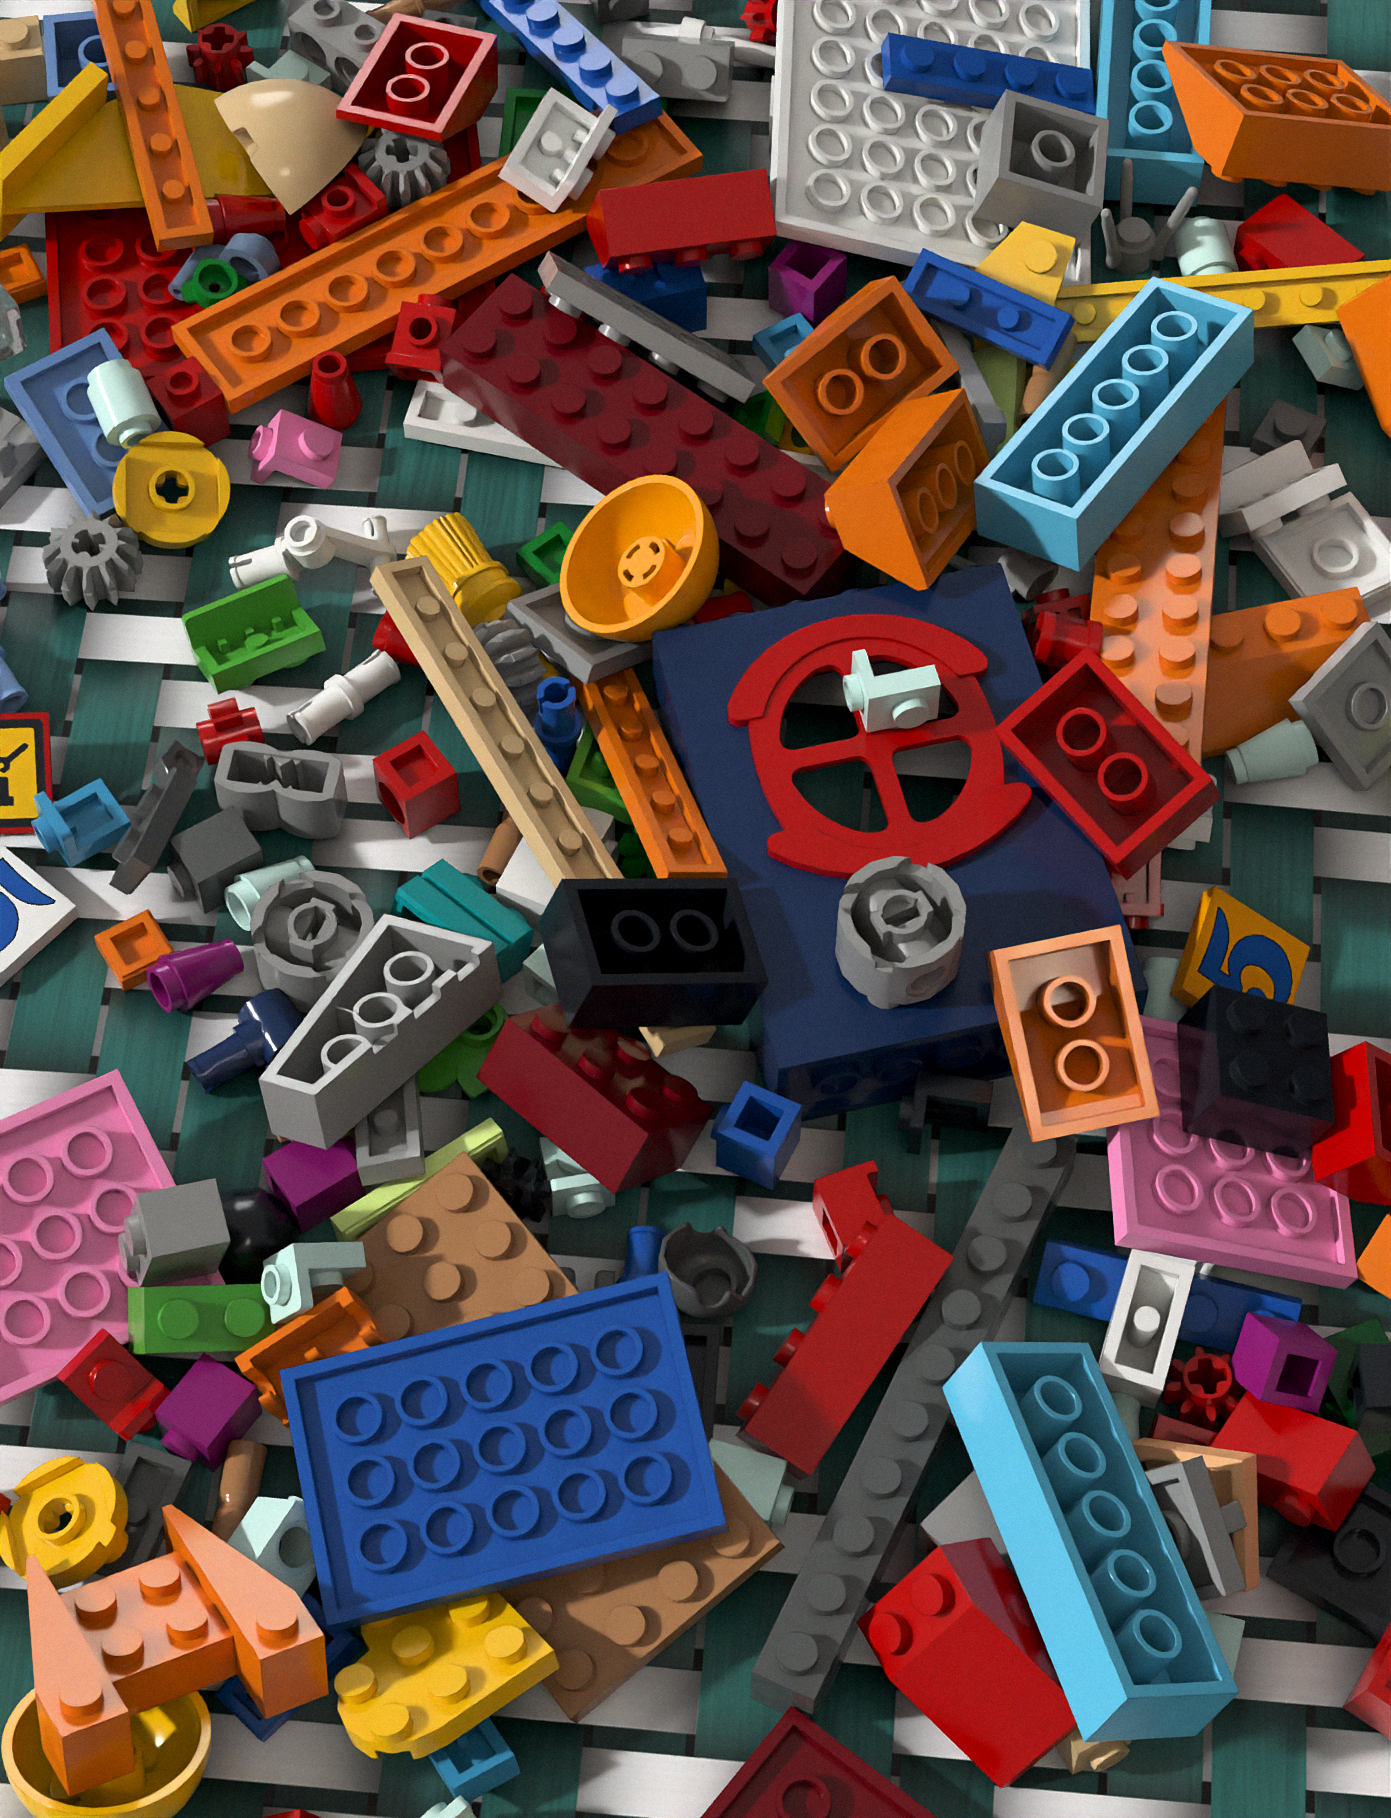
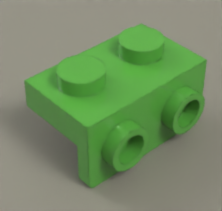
(251, 634)

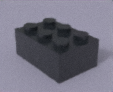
(651, 952)

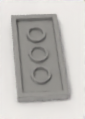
(628, 320)

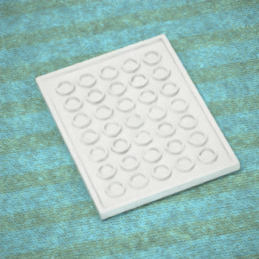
(891, 167)

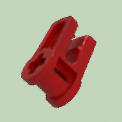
(1060, 638)

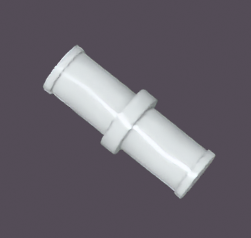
(343, 697)

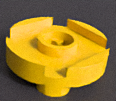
(194, 468)
(91, 1537)

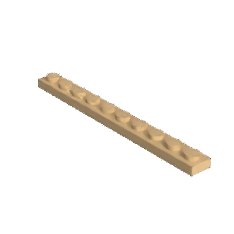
(503, 742)

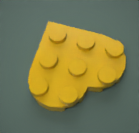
(438, 1674)

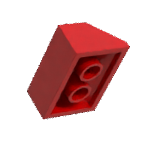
(682, 221)

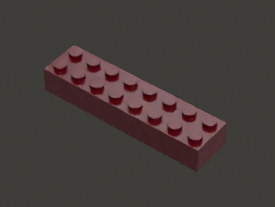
(623, 419)

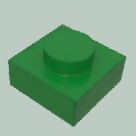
(761, 416)
(544, 555)

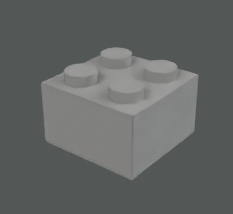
(1041, 166)

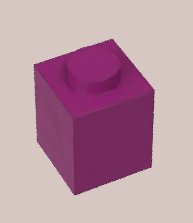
(807, 281)
(314, 1180)
(1282, 1362)
(207, 1413)

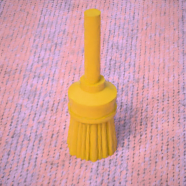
(469, 573)

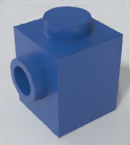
(757, 1134)

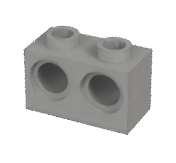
(334, 38)

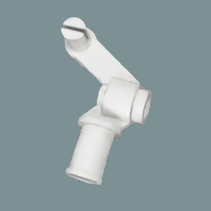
(311, 546)

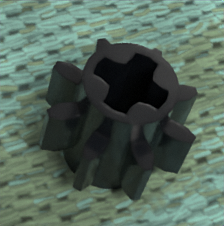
(526, 1176)

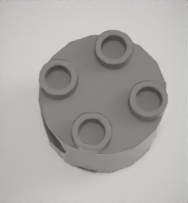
(900, 931)
(308, 933)

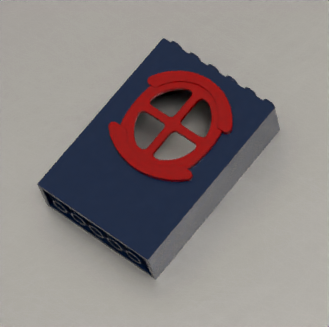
(1001, 841)

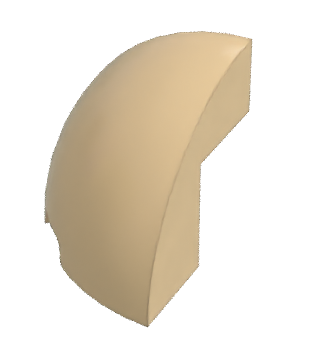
(291, 135)

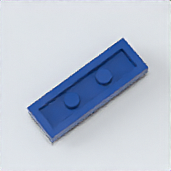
(987, 309)

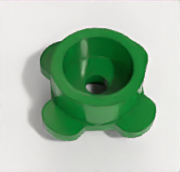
(212, 273)

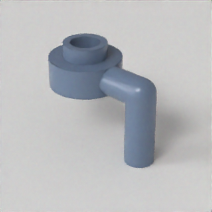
(247, 253)

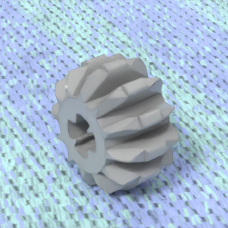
(404, 166)
(92, 559)
(513, 658)

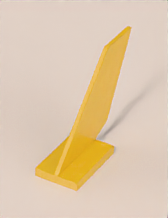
(81, 157)

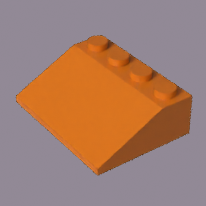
(1282, 117)

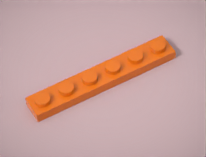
(153, 124)
(648, 778)

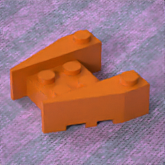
(157, 1638)

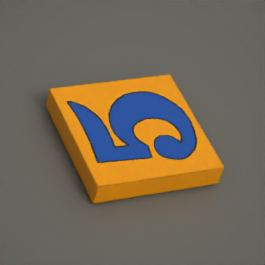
(1239, 952)

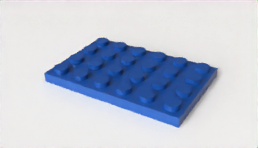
(501, 1452)

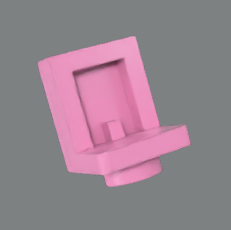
(296, 449)

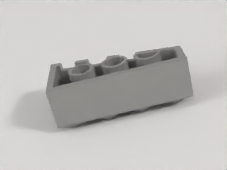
(377, 1026)

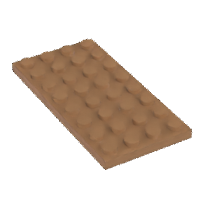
(466, 1256)

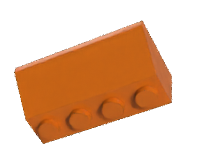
(912, 489)
(1266, 657)

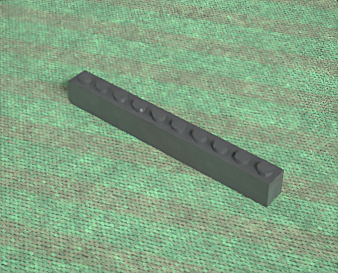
(910, 1426)

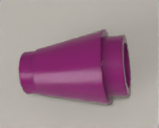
(193, 974)

